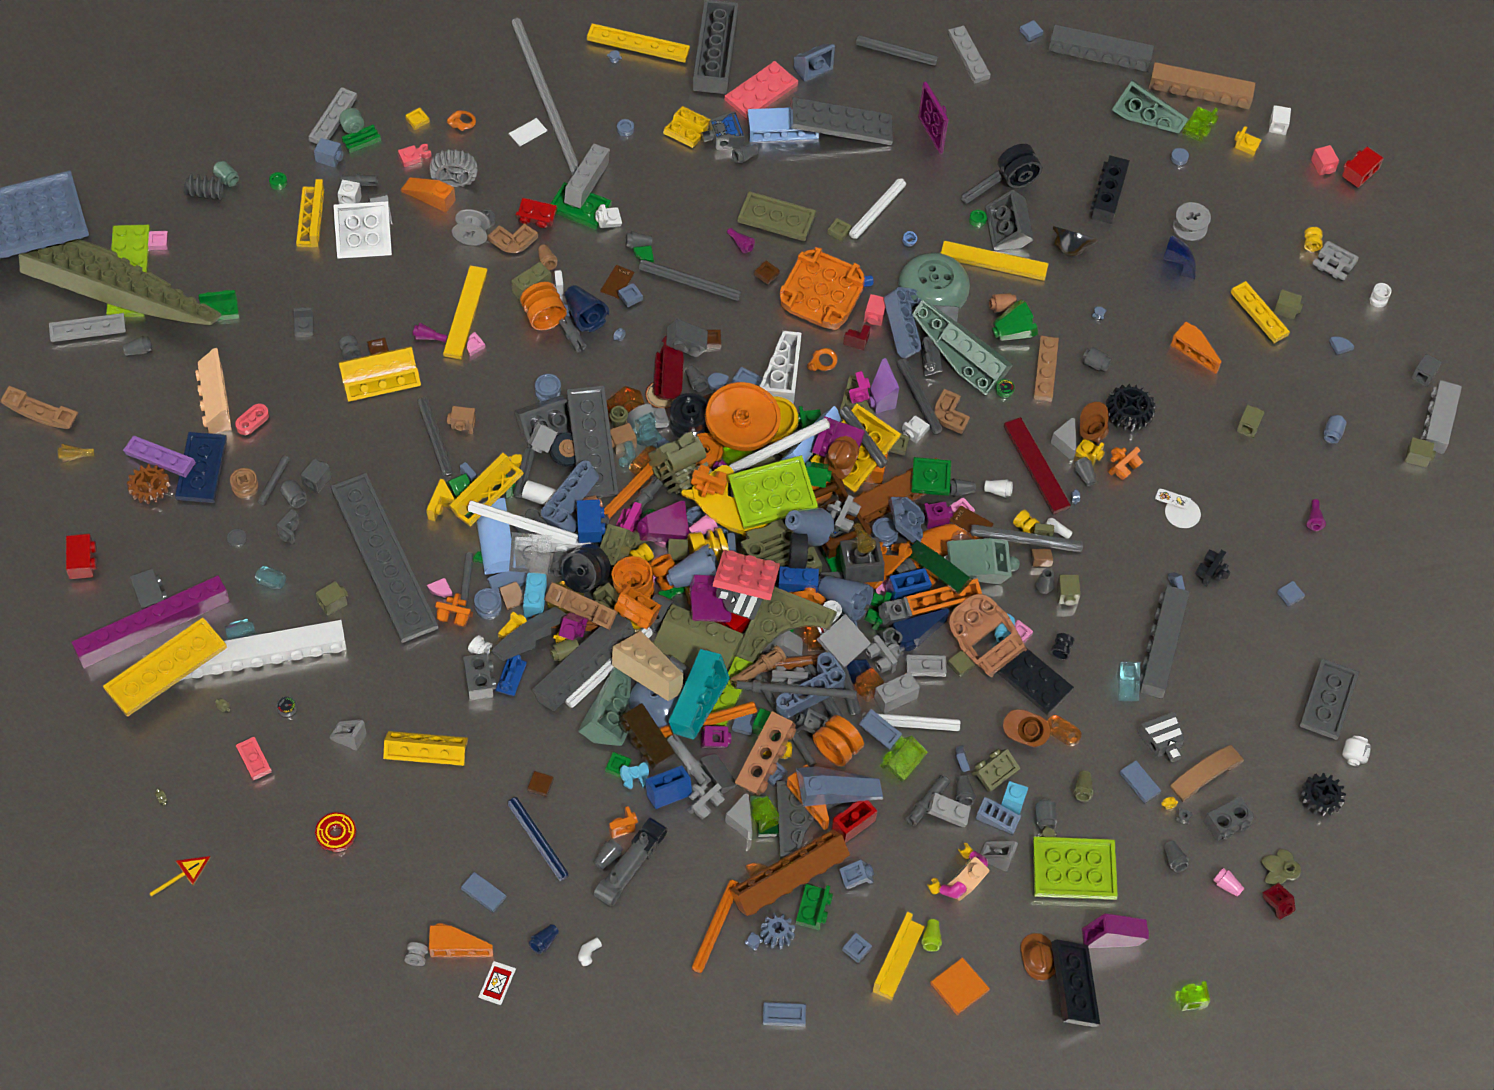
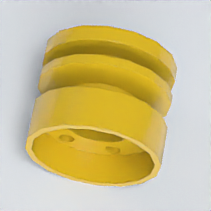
(717, 543)

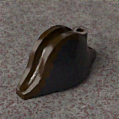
(1072, 243)

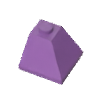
(884, 389)

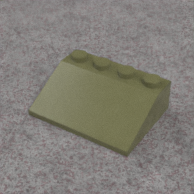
(685, 638)

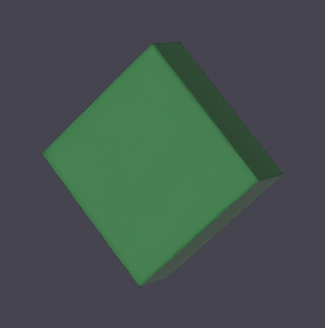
(616, 762)

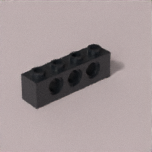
(1110, 189)

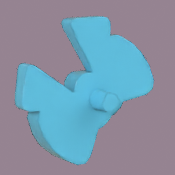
(630, 773)

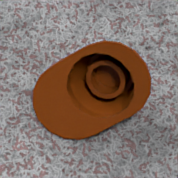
(1094, 422)
(842, 456)
(1026, 728)
(1038, 956)

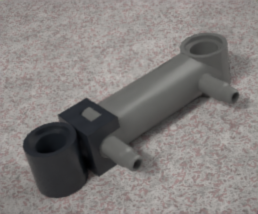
(641, 848)

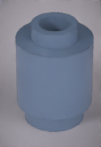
(1334, 429)

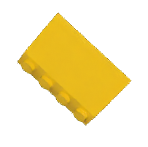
(882, 435)

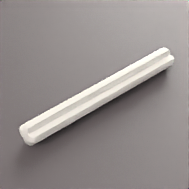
(877, 208)
(920, 722)

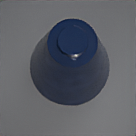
(586, 309)

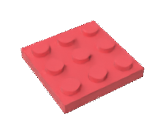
(746, 574)

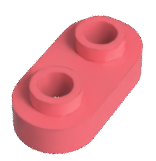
(251, 419)

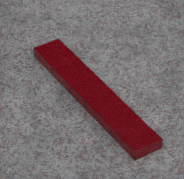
(1037, 465)

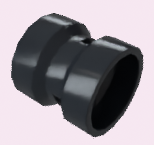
(1061, 649)

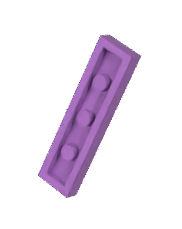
(160, 456)

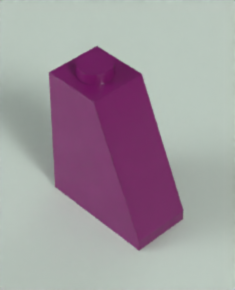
(665, 524)
(1115, 931)

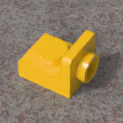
(1246, 142)
(1090, 450)
(514, 622)

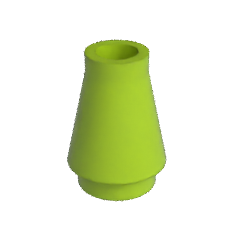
(932, 938)

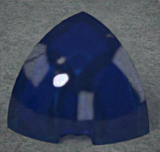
(1180, 253)

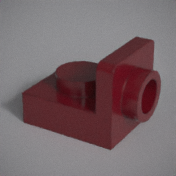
(1281, 900)

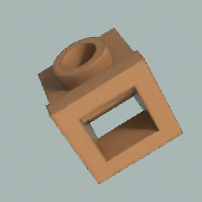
(462, 418)

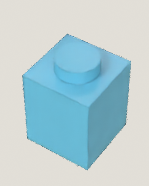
(1014, 797)

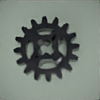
(1313, 794)

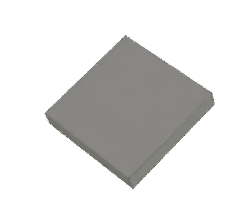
(844, 641)

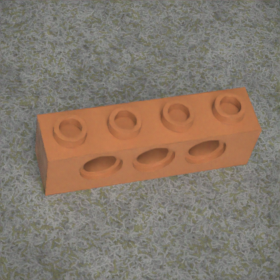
(774, 724)

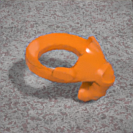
(455, 122)
(815, 364)

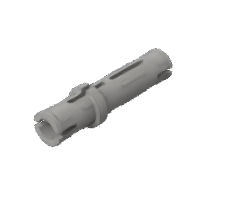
(693, 767)

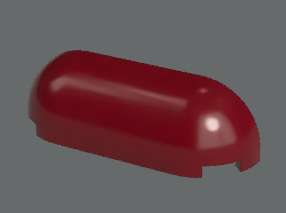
(668, 372)

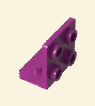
(836, 430)
(704, 602)

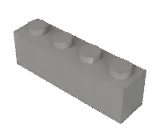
(587, 175)
(1441, 415)

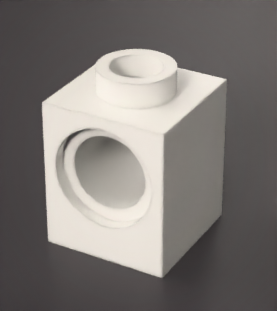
(1279, 120)
(349, 192)

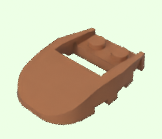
(975, 620)

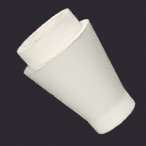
(999, 487)

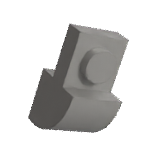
(638, 412)

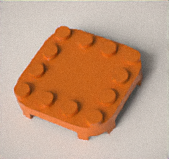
(822, 289)

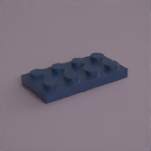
(203, 478)

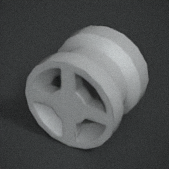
(416, 954)

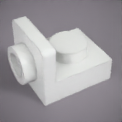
(608, 217)
(915, 429)

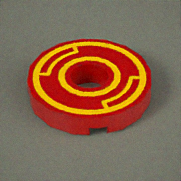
(335, 821)

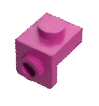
(861, 393)

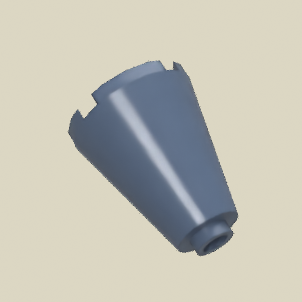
(812, 521)
(698, 563)
(849, 594)

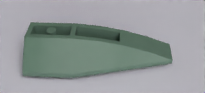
(963, 349)

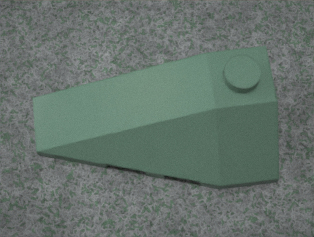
(1146, 108)
(602, 719)

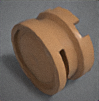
(244, 482)

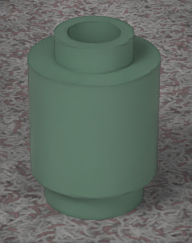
(226, 172)

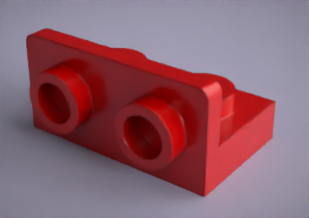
(536, 212)

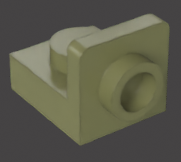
(606, 593)

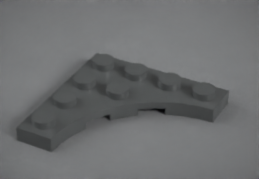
(793, 819)

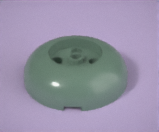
(945, 286)

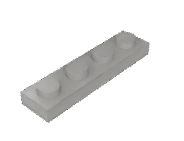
(969, 54)
(330, 119)
(87, 327)

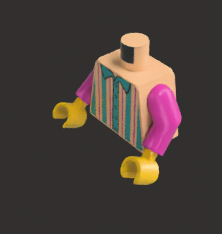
(966, 878)

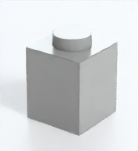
(542, 438)

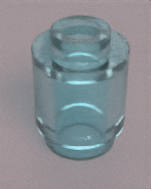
(270, 578)
(239, 629)

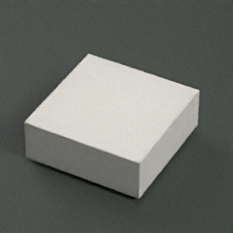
(559, 282)

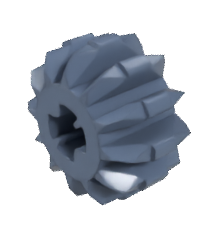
(769, 931)

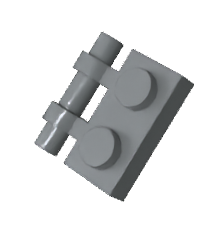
(1337, 256)

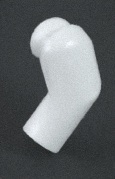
(1059, 528)
(586, 951)

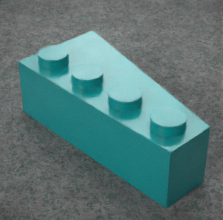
(699, 694)

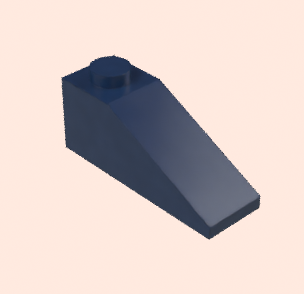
(919, 628)

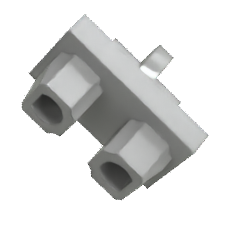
(849, 507)
(887, 653)
(784, 677)
(712, 795)

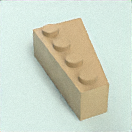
(648, 666)

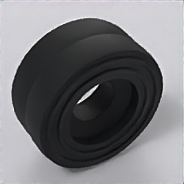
(798, 551)

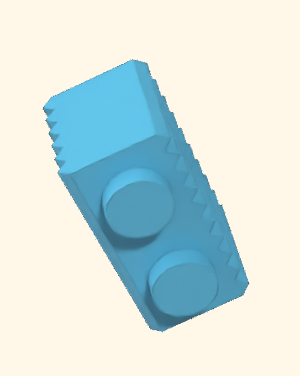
(534, 594)

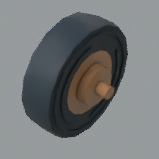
(563, 450)

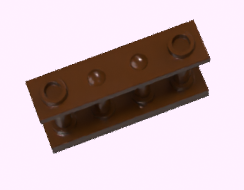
(838, 486)

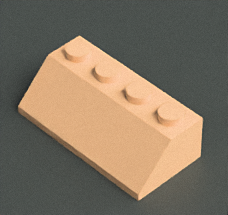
(213, 392)

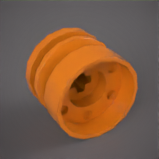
(543, 305)
(635, 573)

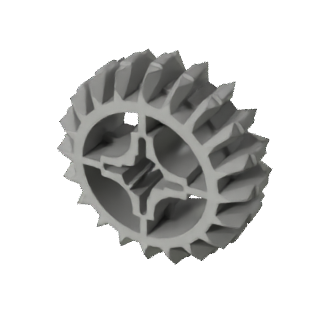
(453, 168)

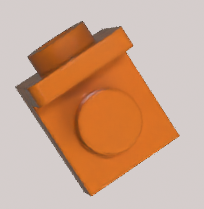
(623, 826)

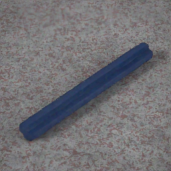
(538, 839)

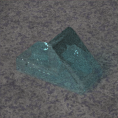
(646, 430)
(1129, 681)

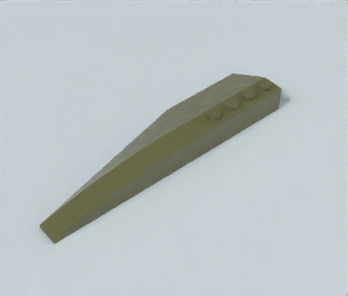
(113, 280)

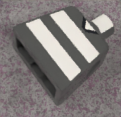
(740, 603)
(1163, 736)

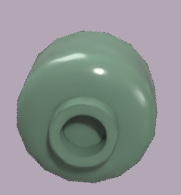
(351, 120)

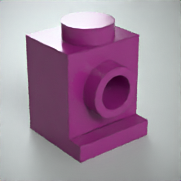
(937, 514)
(573, 626)
(707, 737)

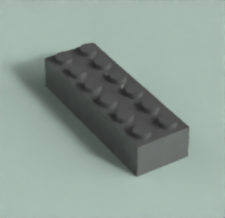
(715, 47)

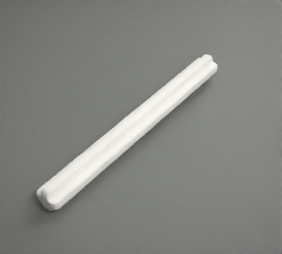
(780, 445)
(522, 522)
(595, 679)

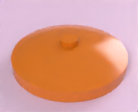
(742, 416)

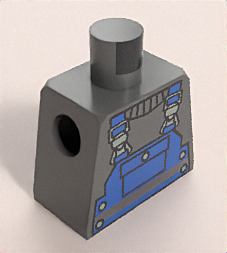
(724, 132)

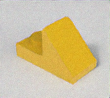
(440, 498)

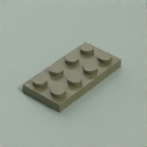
(776, 216)

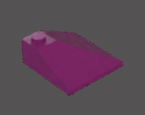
(933, 117)

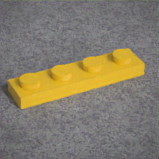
(1260, 312)

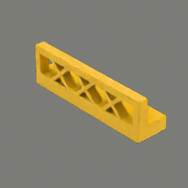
(315, 216)
(483, 487)
(425, 748)
(898, 957)

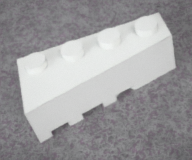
(783, 367)

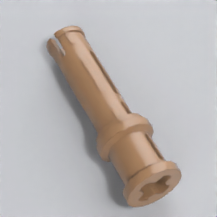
(764, 663)

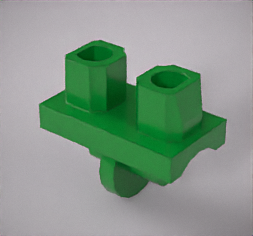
(873, 616)

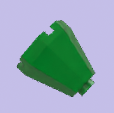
(1015, 323)

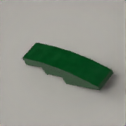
(939, 567)

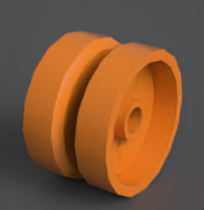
(838, 740)

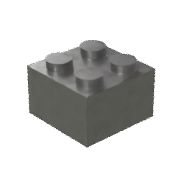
(861, 566)

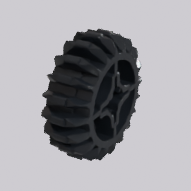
(1130, 401)

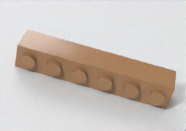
(1202, 85)

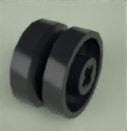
(1019, 165)
(688, 414)
(585, 568)

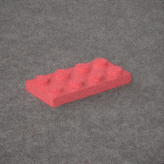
(761, 89)

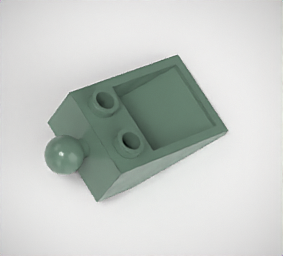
(983, 559)

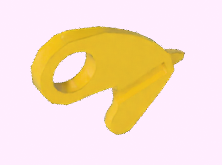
(720, 507)

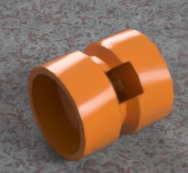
(660, 569)

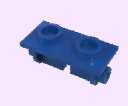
(511, 675)

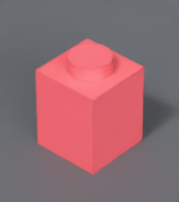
(1325, 160)
(875, 310)

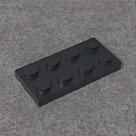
(1036, 681)
(1075, 983)

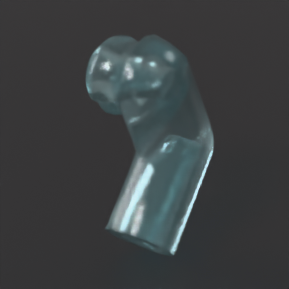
(629, 456)

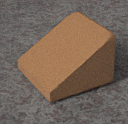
(1042, 558)
(511, 595)

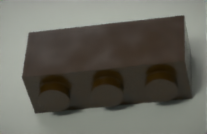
(646, 736)

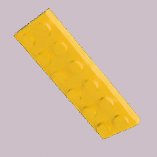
(165, 667)

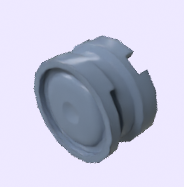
(547, 387)
(886, 531)
(487, 603)

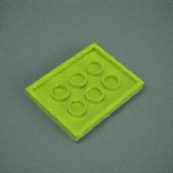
(772, 491)
(1074, 868)

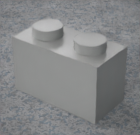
(896, 693)

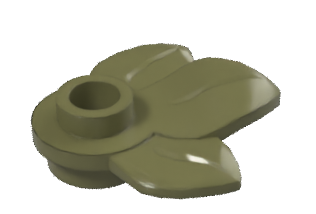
(1278, 867)

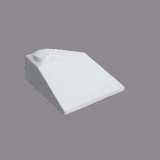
(362, 230)

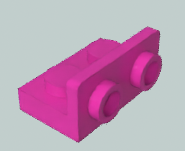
(630, 517)

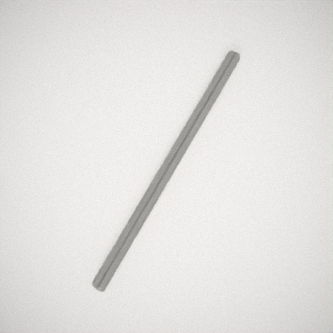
(545, 95)

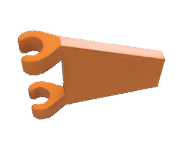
(891, 562)

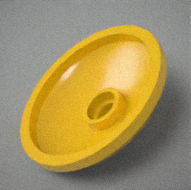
(788, 420)

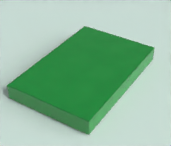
(583, 215)

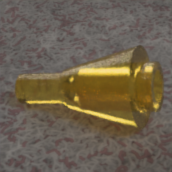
(69, 453)
(864, 541)

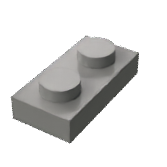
(926, 665)
(949, 810)

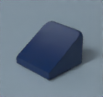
(856, 668)

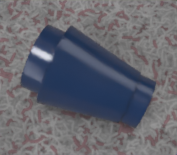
(543, 939)

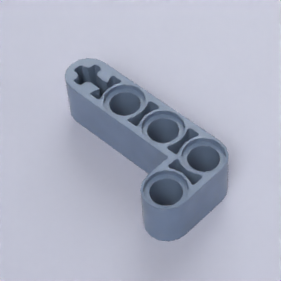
(902, 322)
(564, 501)
(789, 703)

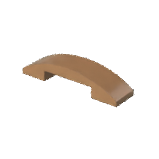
(37, 410)
(581, 605)
(1206, 771)

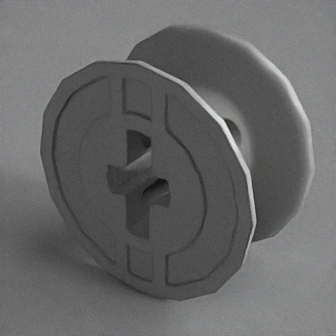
(1191, 221)
(471, 227)

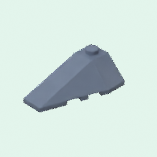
(832, 786)

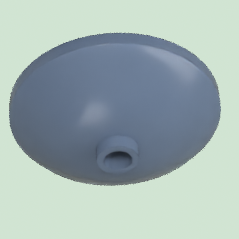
(656, 705)

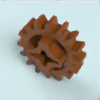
(156, 478)

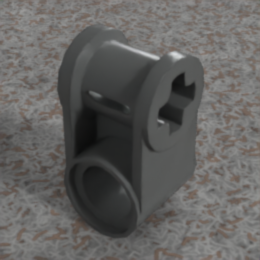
(666, 604)

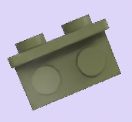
(617, 543)
(996, 769)

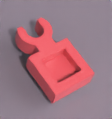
(411, 155)

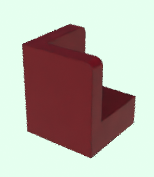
(857, 339)

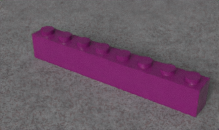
(150, 621)

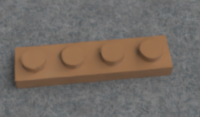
(1046, 368)

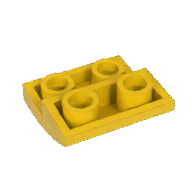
(687, 126)

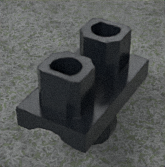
(1215, 560)

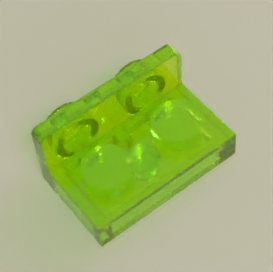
(1200, 123)
(904, 757)

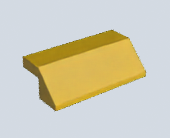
(379, 373)

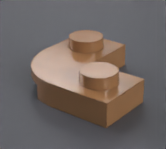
(513, 242)
(948, 415)

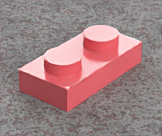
(253, 758)

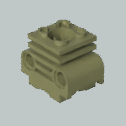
(678, 461)
(769, 543)

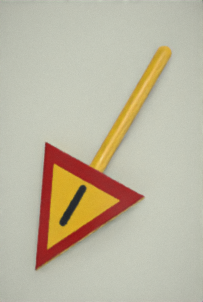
(190, 868)

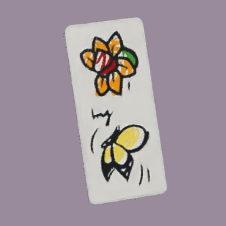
(1173, 498)

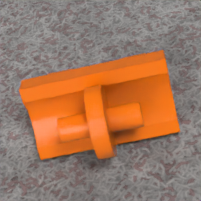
(1131, 458)
(709, 483)
(462, 614)

